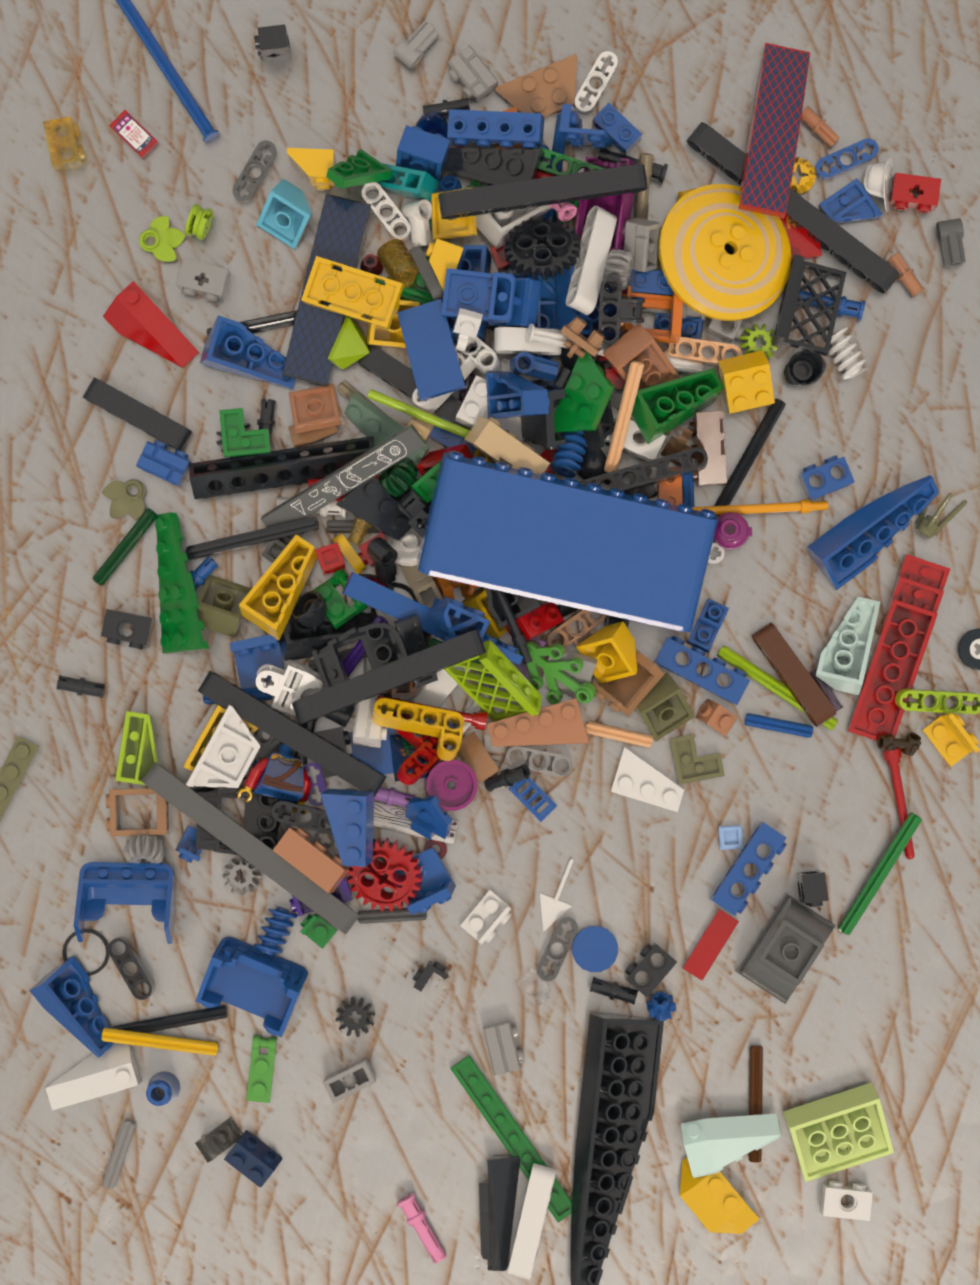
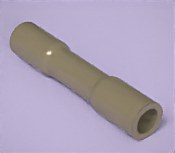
(642, 204)

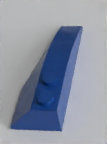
(859, 537)

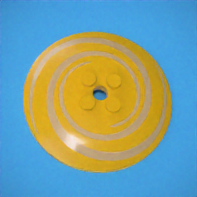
(701, 269)

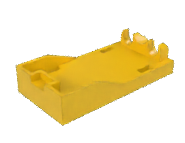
(352, 292)

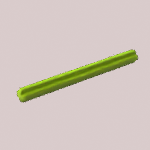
(765, 679)

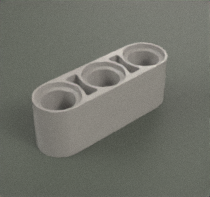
(551, 759)

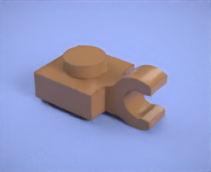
(677, 445)

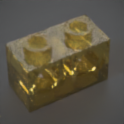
(58, 145)

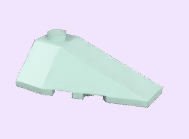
(847, 653)
(719, 1141)

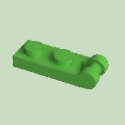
(261, 1069)

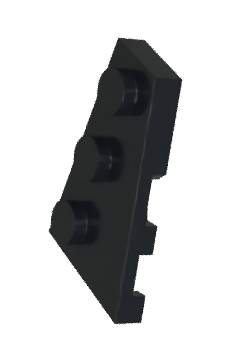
(377, 508)

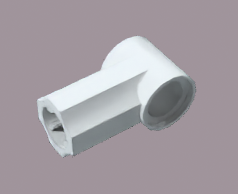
(418, 216)

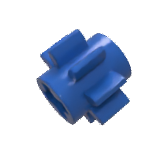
(661, 1006)

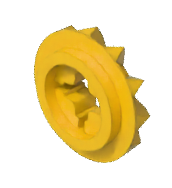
(806, 182)

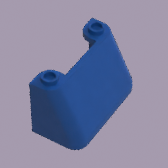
(253, 983)

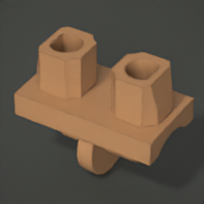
(573, 332)

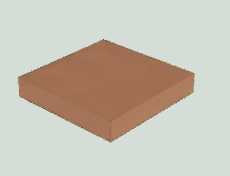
(314, 408)

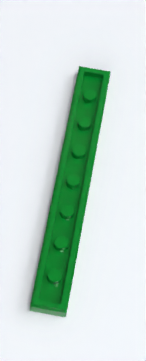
(507, 1129)

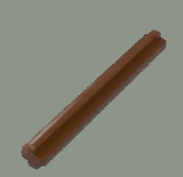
(756, 1091)

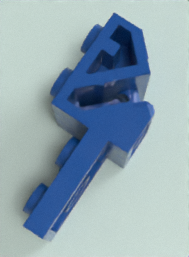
(497, 296)
(455, 620)

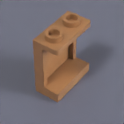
(629, 691)

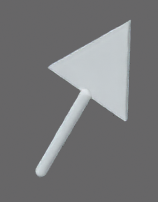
(551, 907)

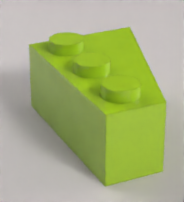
(136, 748)

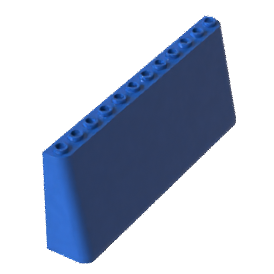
(566, 542)

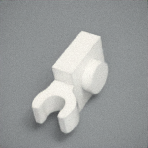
(466, 325)

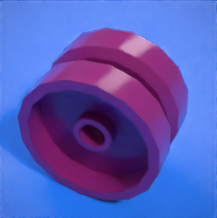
(453, 771)

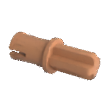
(819, 126)
(906, 274)

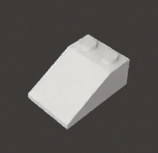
(498, 225)
(476, 405)

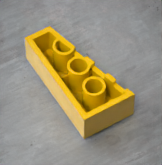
(278, 590)

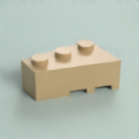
(504, 446)

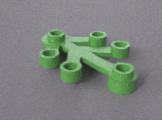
(553, 671)

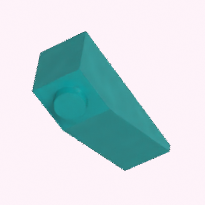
(410, 183)

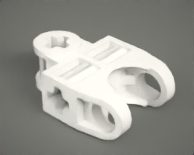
(281, 680)

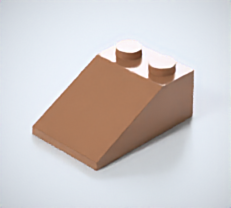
(640, 347)

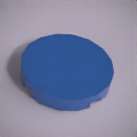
(594, 949)

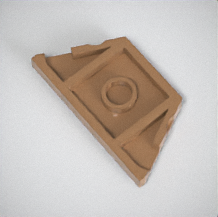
(543, 89)

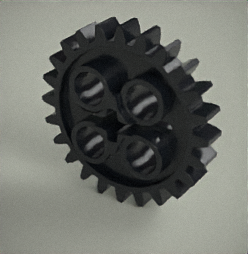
(542, 248)

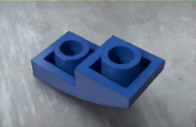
(690, 326)
(707, 625)

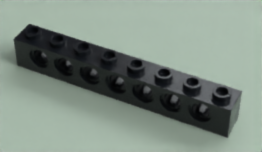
(273, 469)

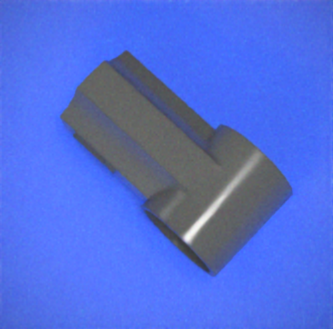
(950, 235)

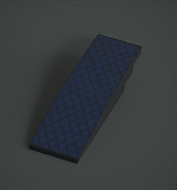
(315, 330)

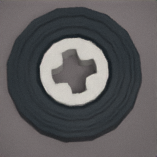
(966, 649)

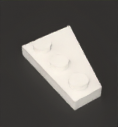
(644, 783)

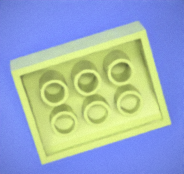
(838, 1132)

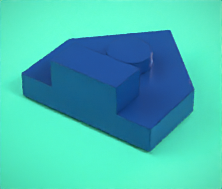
(428, 817)

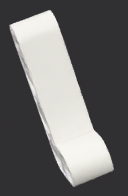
(468, 362)

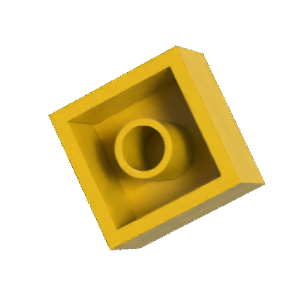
(746, 381)

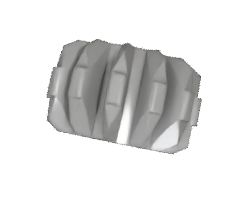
(619, 263)
(144, 849)
(239, 883)

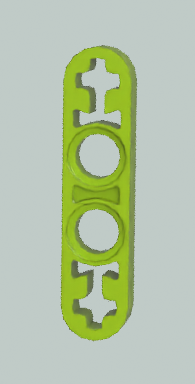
(940, 698)

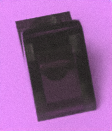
(218, 1139)

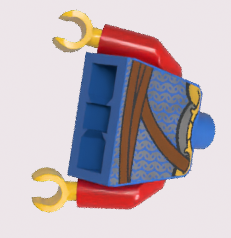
(279, 778)

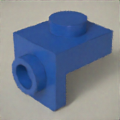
(187, 845)

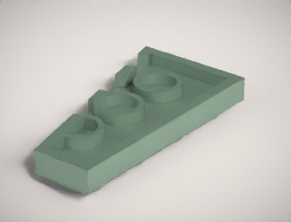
(378, 424)

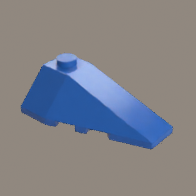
(240, 352)
(71, 1002)

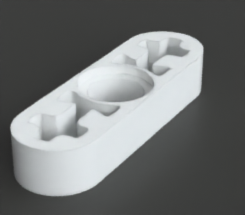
(597, 65)

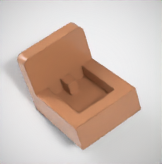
(716, 717)

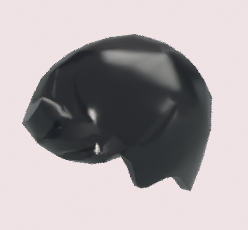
(804, 368)
(592, 464)
(311, 609)

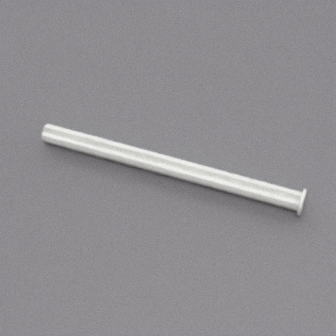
(558, 339)

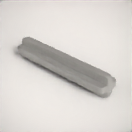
(118, 1154)

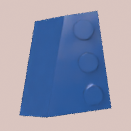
(567, 314)

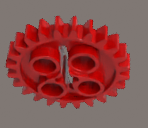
(373, 890)

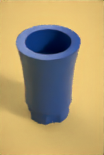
(168, 1083)

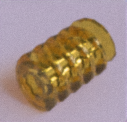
(398, 262)

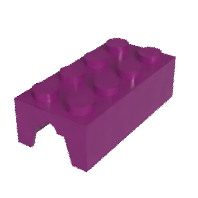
(618, 205)

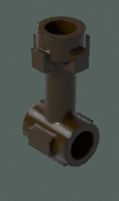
(908, 746)

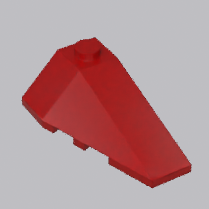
(144, 323)

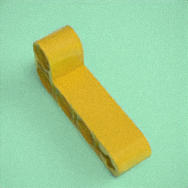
(417, 724)

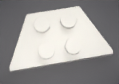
(226, 754)

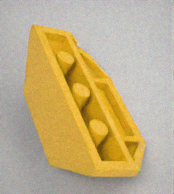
(715, 1202)

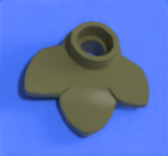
(123, 501)

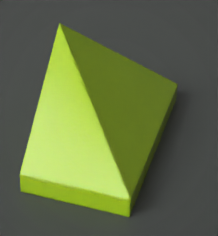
(349, 345)

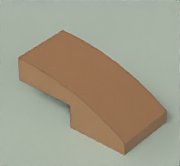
(477, 757)

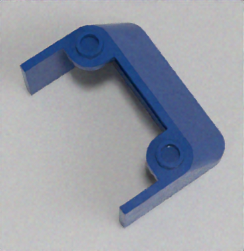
(125, 885)

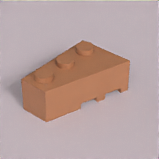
(311, 859)

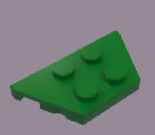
(584, 399)

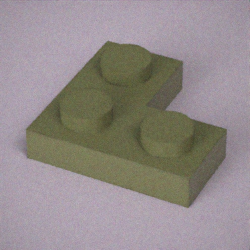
(689, 766)

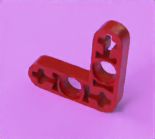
(424, 750)

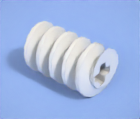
(846, 355)

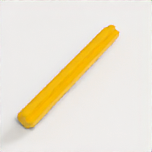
(159, 1041)

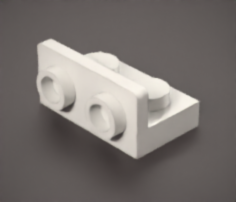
(486, 917)

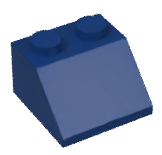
(423, 151)

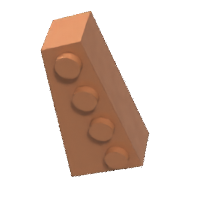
(553, 725)

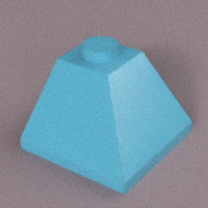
(285, 213)

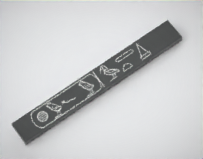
(346, 478)

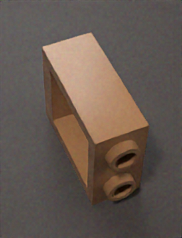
(163, 826)

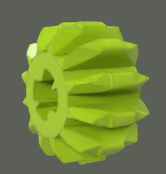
(765, 338)

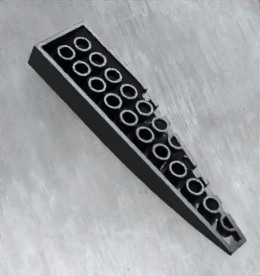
(612, 1123)

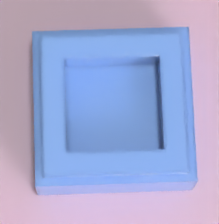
(730, 837)

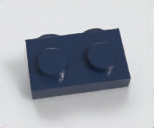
(253, 1158)

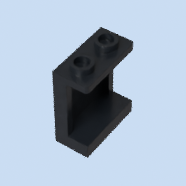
(541, 428)

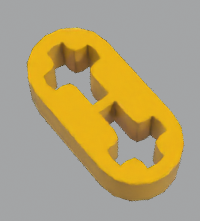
(349, 553)

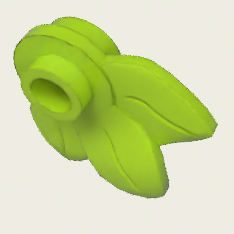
(165, 239)

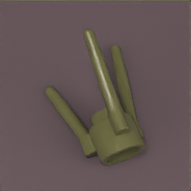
(929, 525)

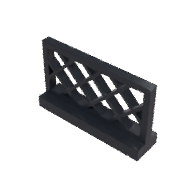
(789, 302)

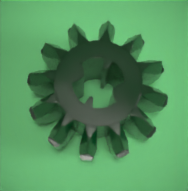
(398, 477)

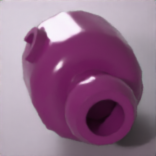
(732, 531)

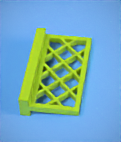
(506, 676)

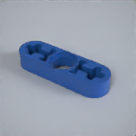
(864, 158)

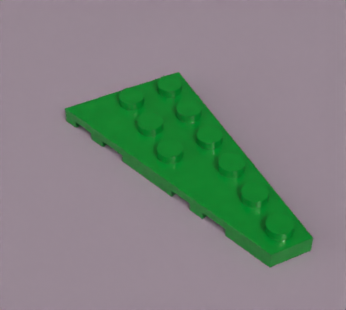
(176, 592)

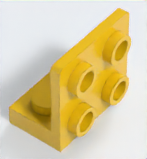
(950, 738)

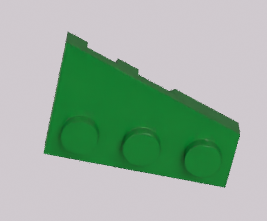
(358, 171)

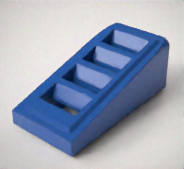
(546, 811)

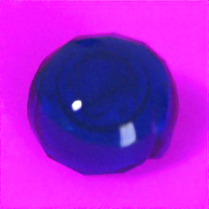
(433, 124)

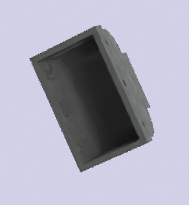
(785, 948)

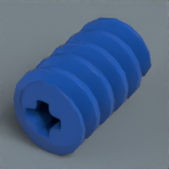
(569, 454)
(275, 930)

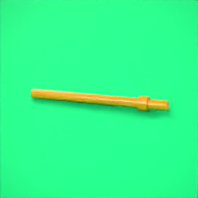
(802, 506)

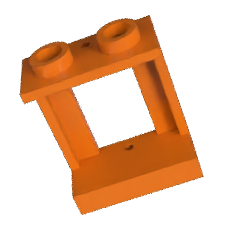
(662, 302)

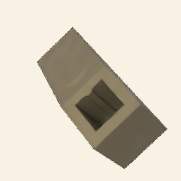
(421, 585)

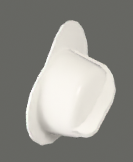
(878, 180)

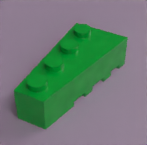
(673, 402)

